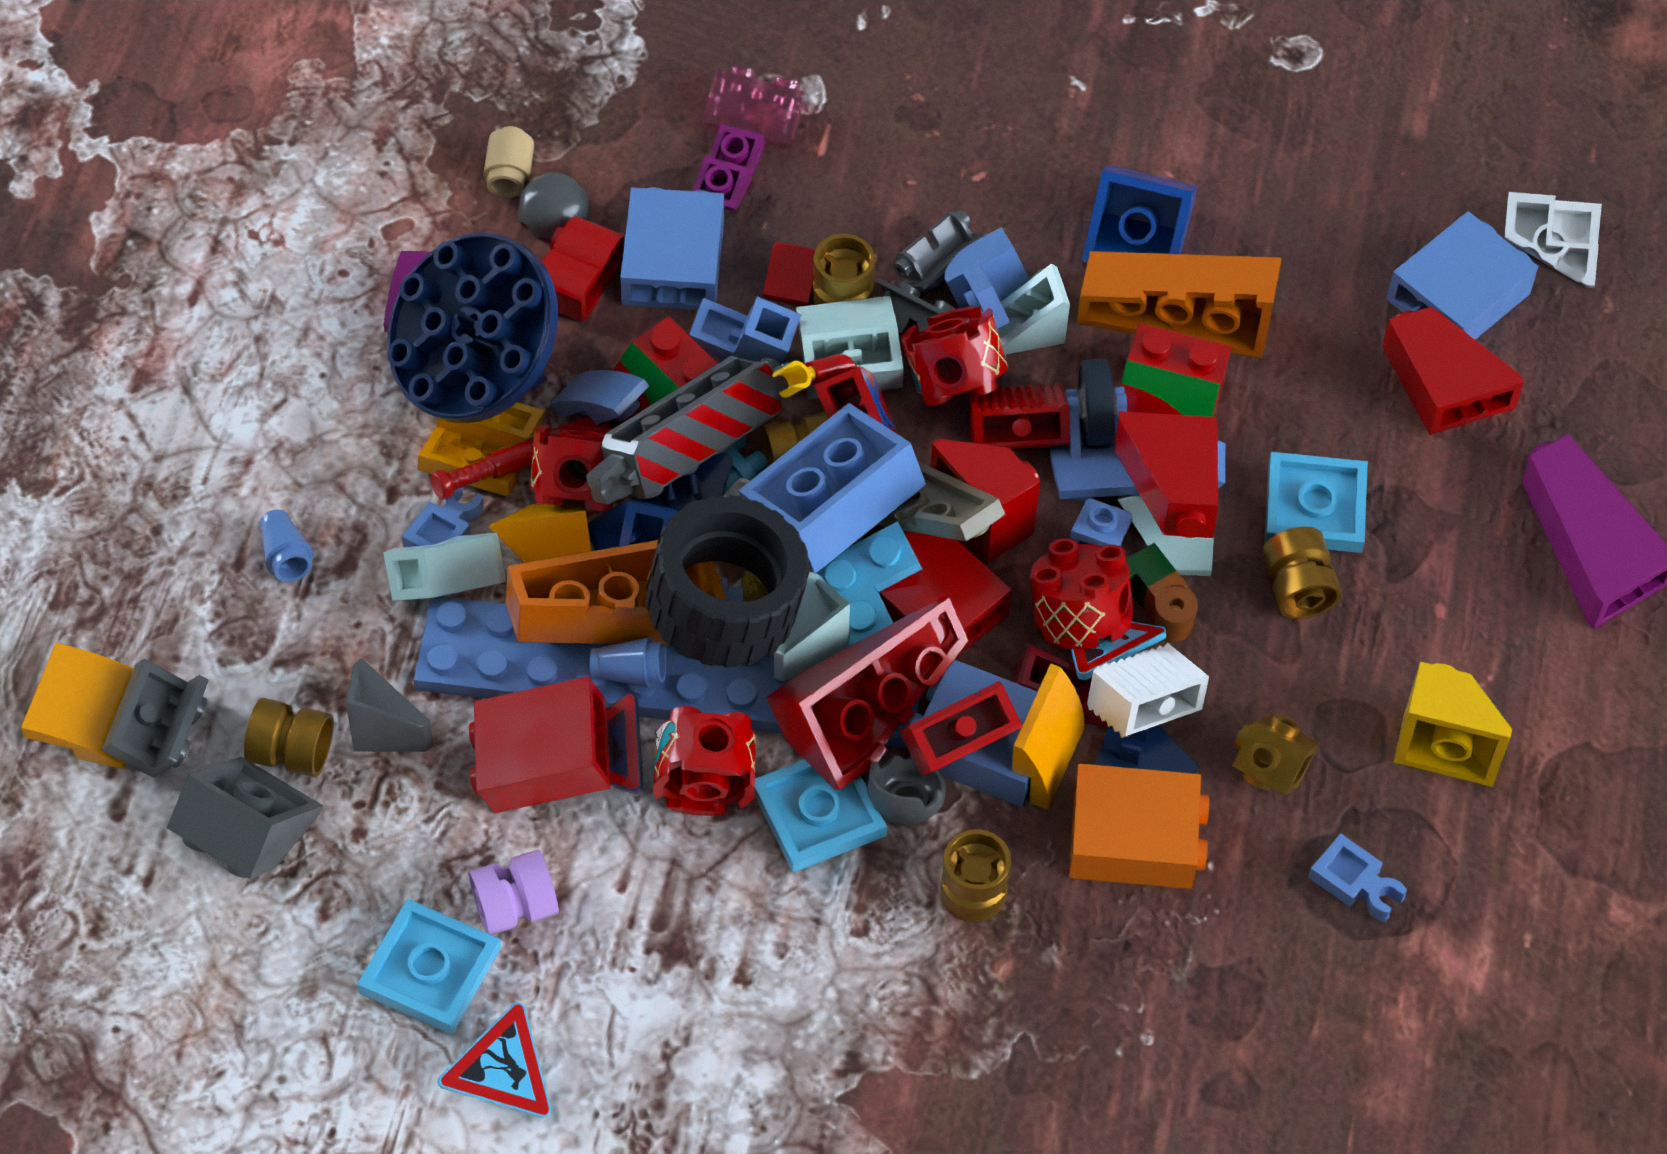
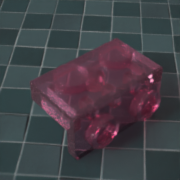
(755, 104)

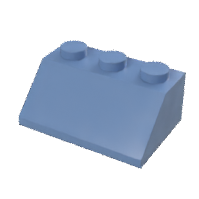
(839, 482)

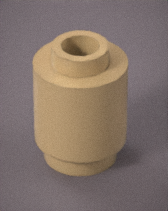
(508, 161)

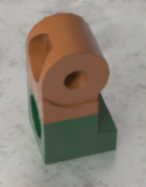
(1162, 593)

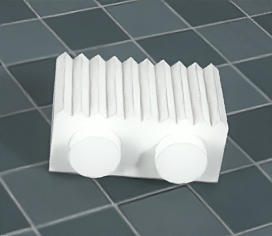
(1146, 690)

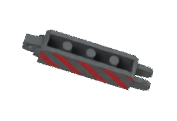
(687, 428)

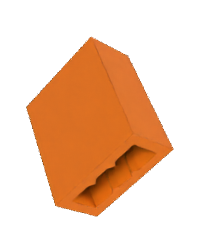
(1137, 826)

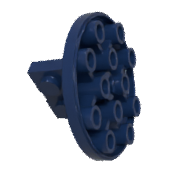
(472, 328)

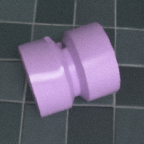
(513, 892)

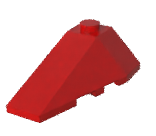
(857, 698)

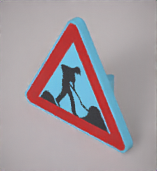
(1135, 640)
(502, 1067)

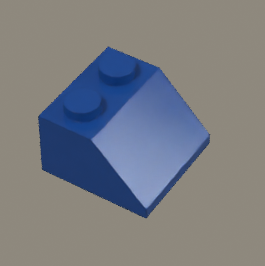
(1139, 213)

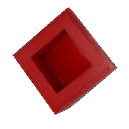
(790, 274)

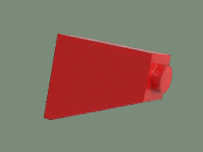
(1448, 371)
(1173, 468)

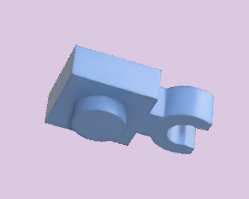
(443, 523)
(1353, 874)

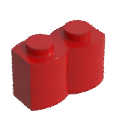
(582, 265)

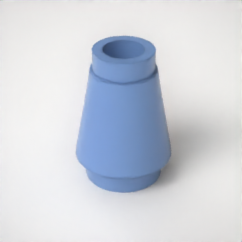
(285, 548)
(630, 662)

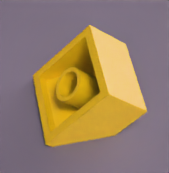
(1452, 727)

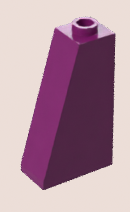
(1594, 531)

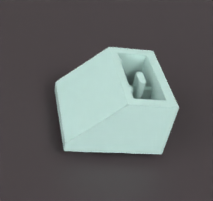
(857, 329)

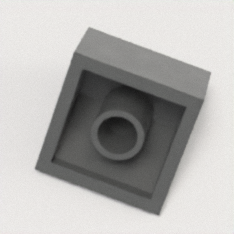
(241, 816)

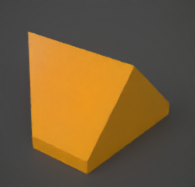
(545, 531)

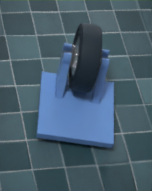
(1092, 466)

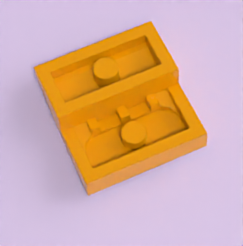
(462, 444)
(77, 703)
(1049, 736)

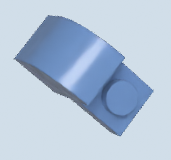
(986, 274)
(752, 337)

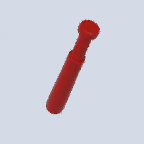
(495, 464)

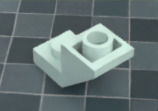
(445, 567)

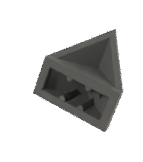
(382, 716)

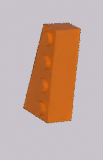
(1183, 293)

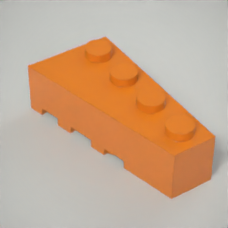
(591, 596)

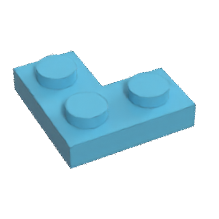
(865, 571)

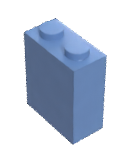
(672, 248)
(1465, 276)
(990, 766)

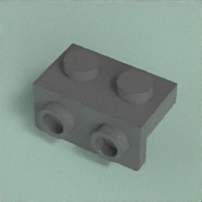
(155, 719)

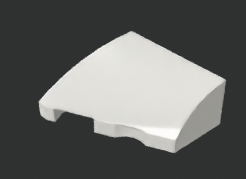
(1556, 233)

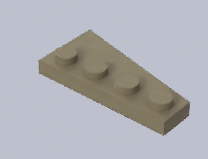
(946, 508)

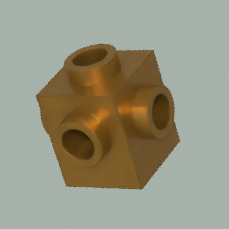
(1274, 753)

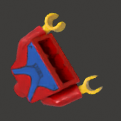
(837, 384)

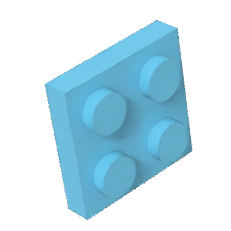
(1318, 495)
(813, 818)
(429, 966)

